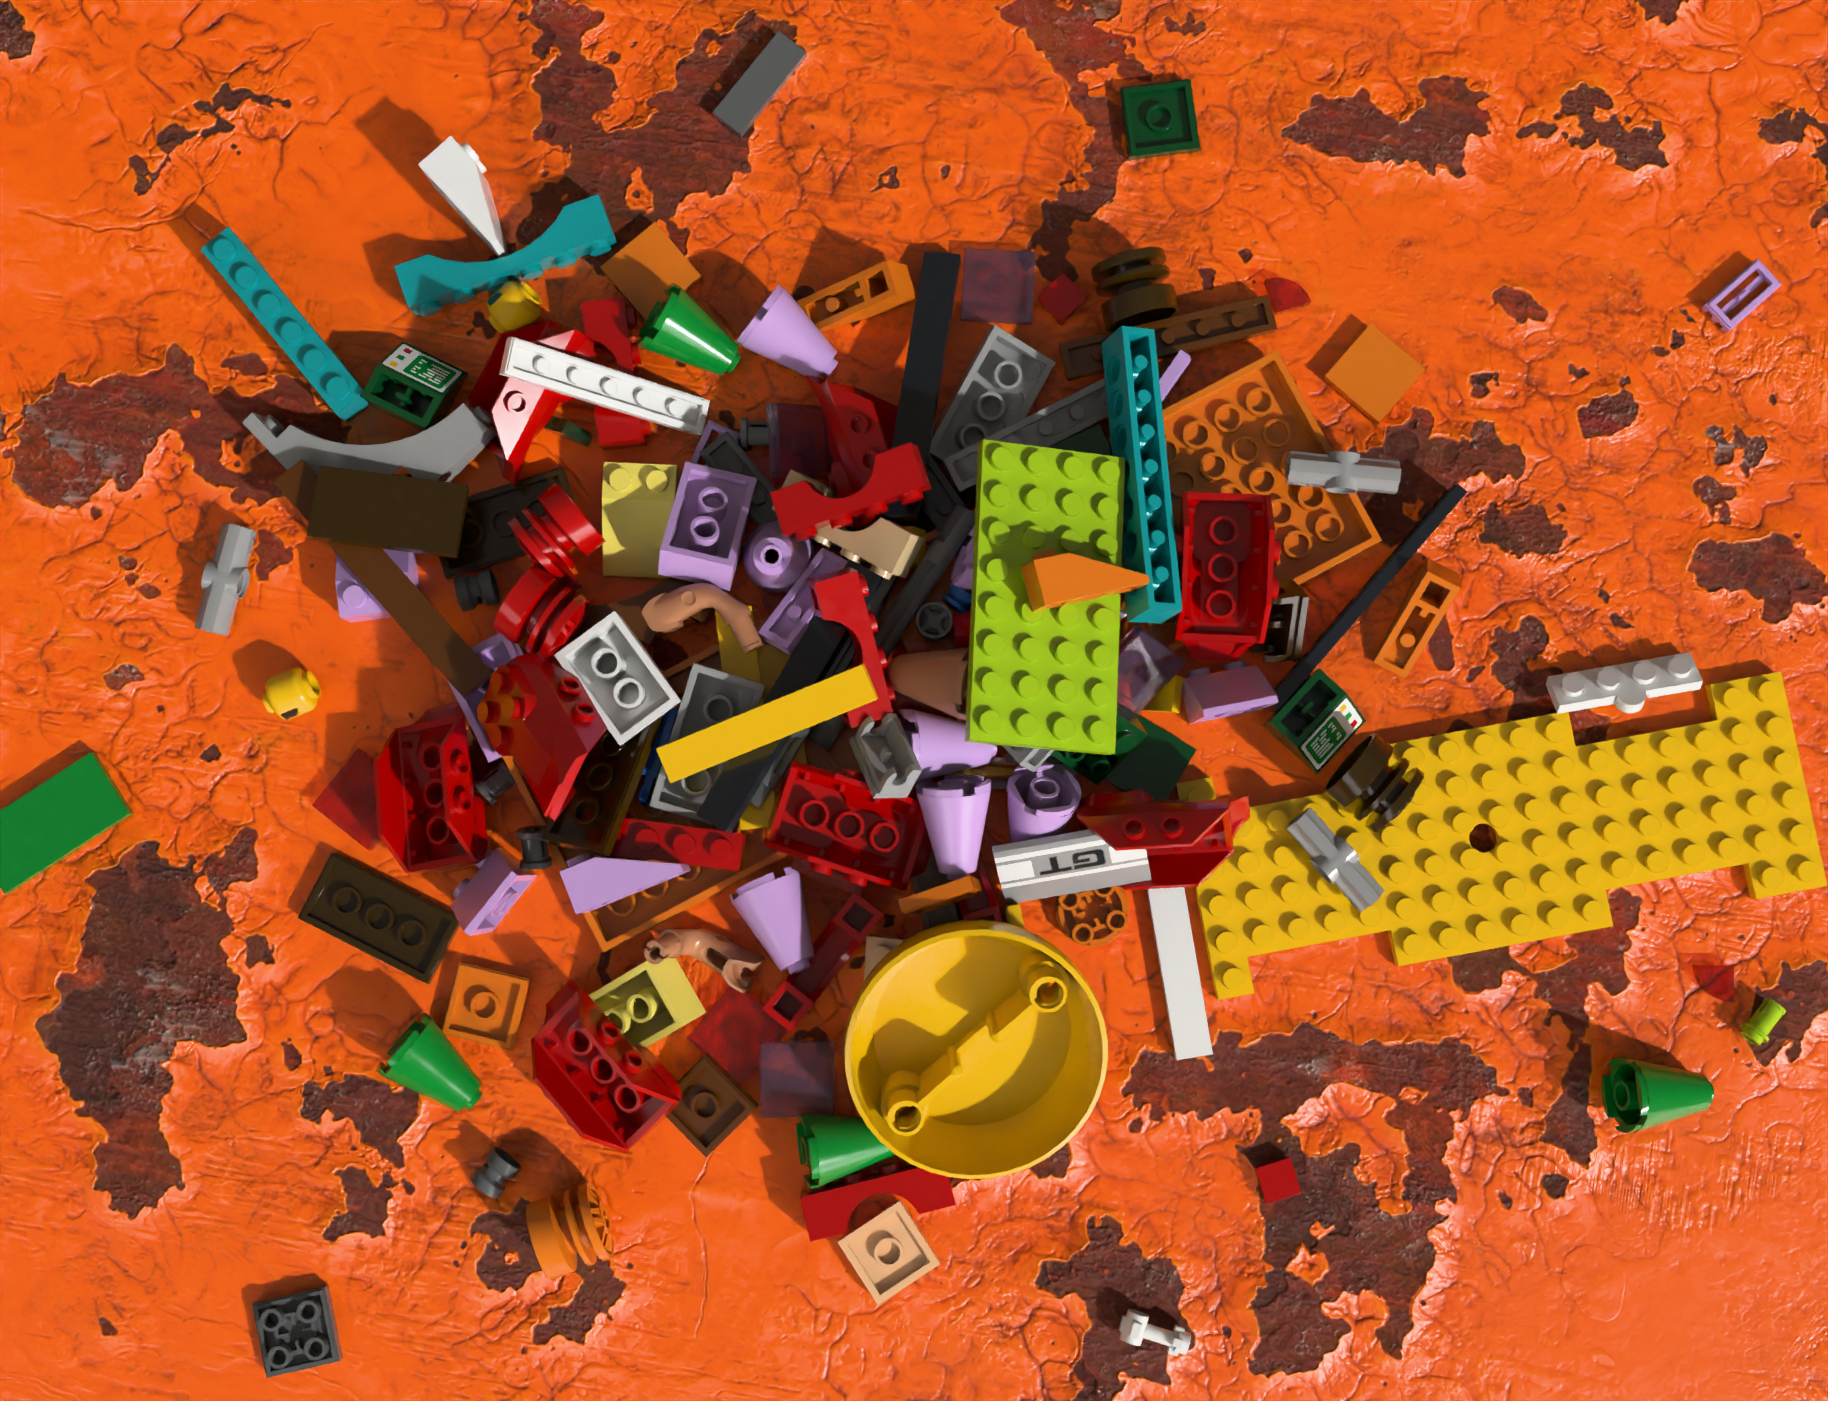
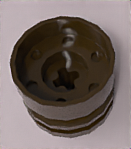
(1134, 288)
(1374, 783)

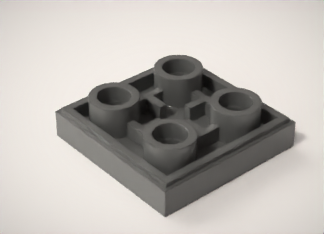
(297, 1331)

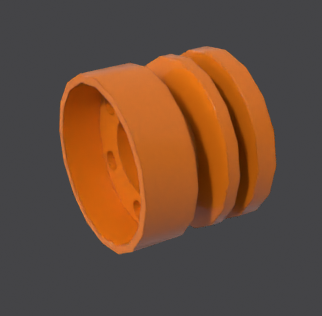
(562, 1232)

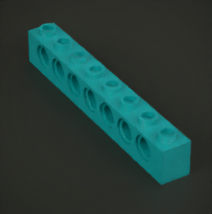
(1139, 437)

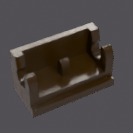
(1285, 625)

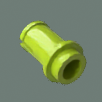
(1762, 1022)

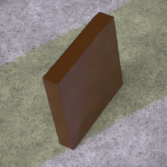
(710, 1105)

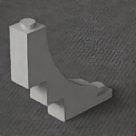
(431, 454)

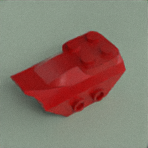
(520, 407)
(857, 431)
(1225, 572)
(543, 723)
(428, 794)
(842, 827)
(1180, 836)
(597, 1075)

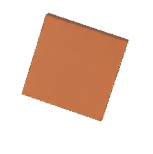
(647, 268)
(1374, 373)
(940, 896)
(486, 1006)

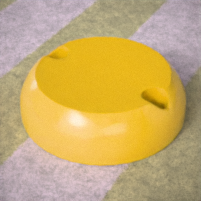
(976, 1049)

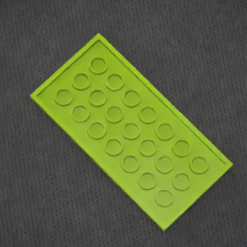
(1052, 671)

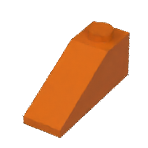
(860, 296)
(1072, 579)
(1418, 617)

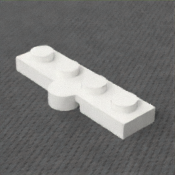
(1624, 684)

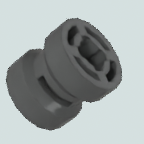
(476, 590)
(934, 616)
(493, 1175)

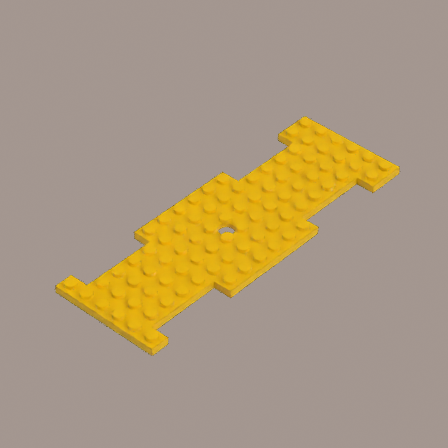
(1563, 828)

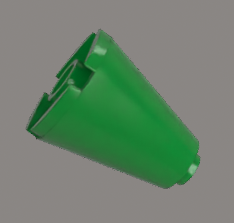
(688, 334)
(431, 1066)
(1652, 1094)
(835, 1146)

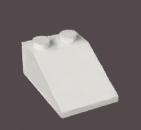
(460, 180)
(618, 677)

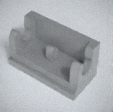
(886, 757)

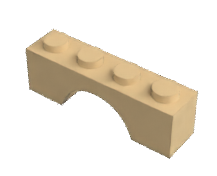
(883, 544)

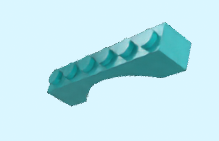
(577, 232)
(286, 324)

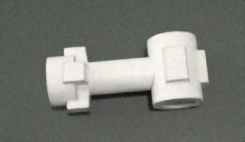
(1136, 1327)

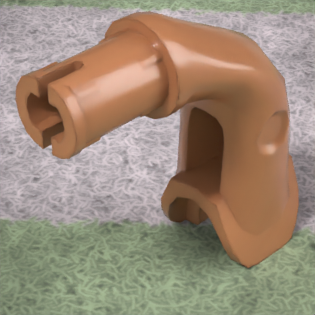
(670, 609)
(709, 948)

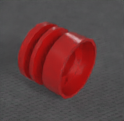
(555, 531)
(535, 610)

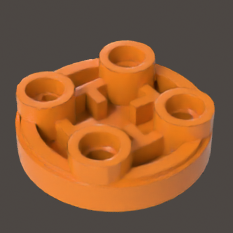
(1093, 915)

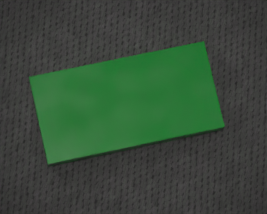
(57, 820)

